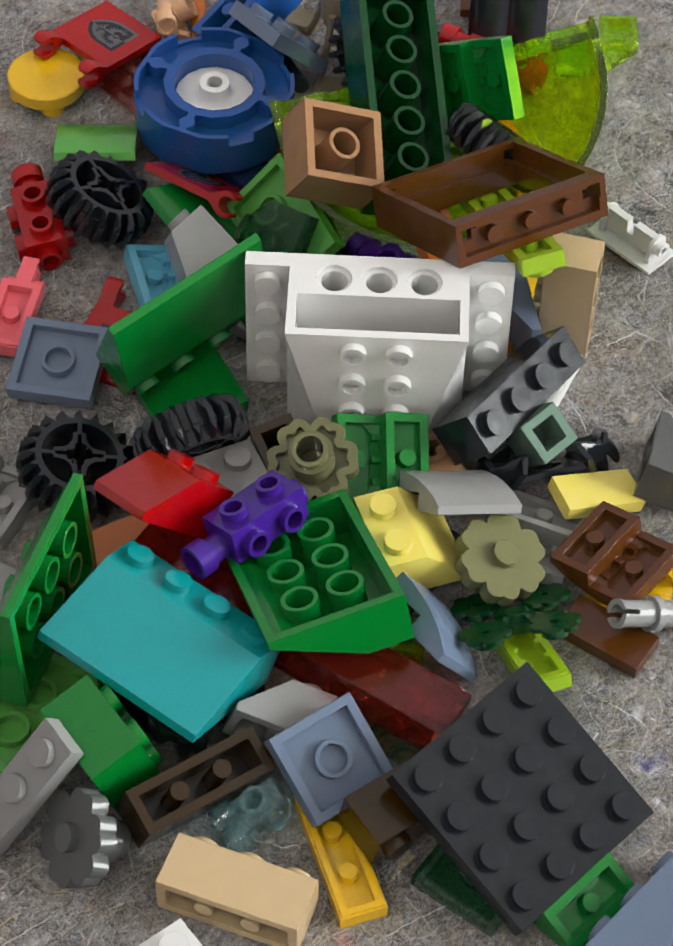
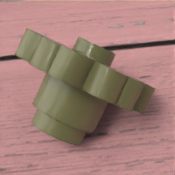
(315, 456)
(499, 559)

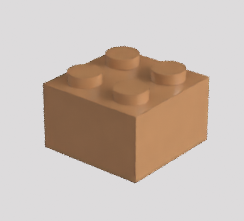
(332, 153)

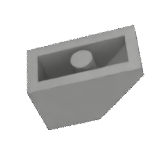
(276, 709)

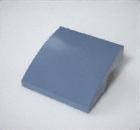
(437, 628)

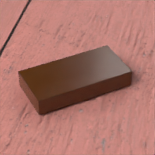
(621, 648)

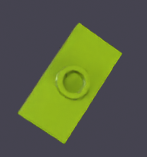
(540, 656)

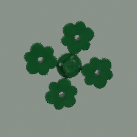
(516, 619)

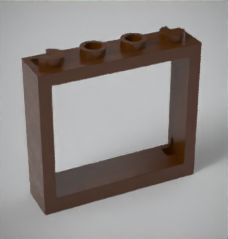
(561, 199)

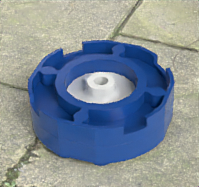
(209, 100)

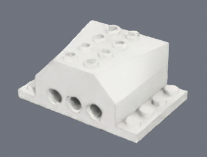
(374, 331)

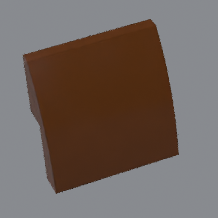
(613, 556)

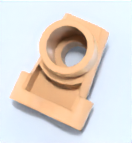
(172, 17)

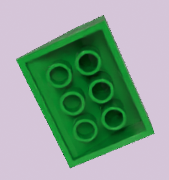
(178, 323)
(48, 575)
(325, 586)

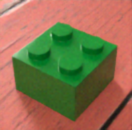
(112, 742)

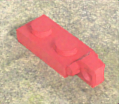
(19, 298)

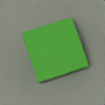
(106, 139)

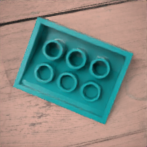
(161, 640)

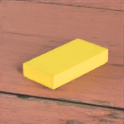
(582, 492)

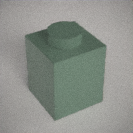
(542, 435)

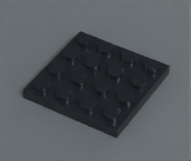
(520, 798)

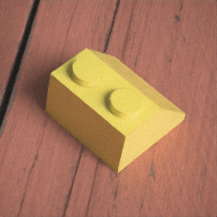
(410, 538)

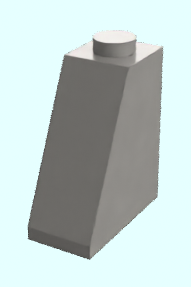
(195, 241)

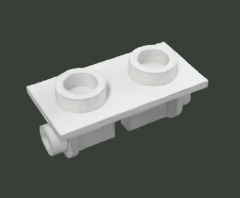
(630, 240)

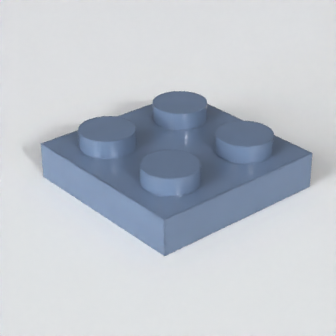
(279, 35)
(57, 363)
(328, 757)

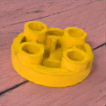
(45, 83)

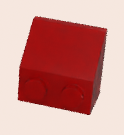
(165, 491)

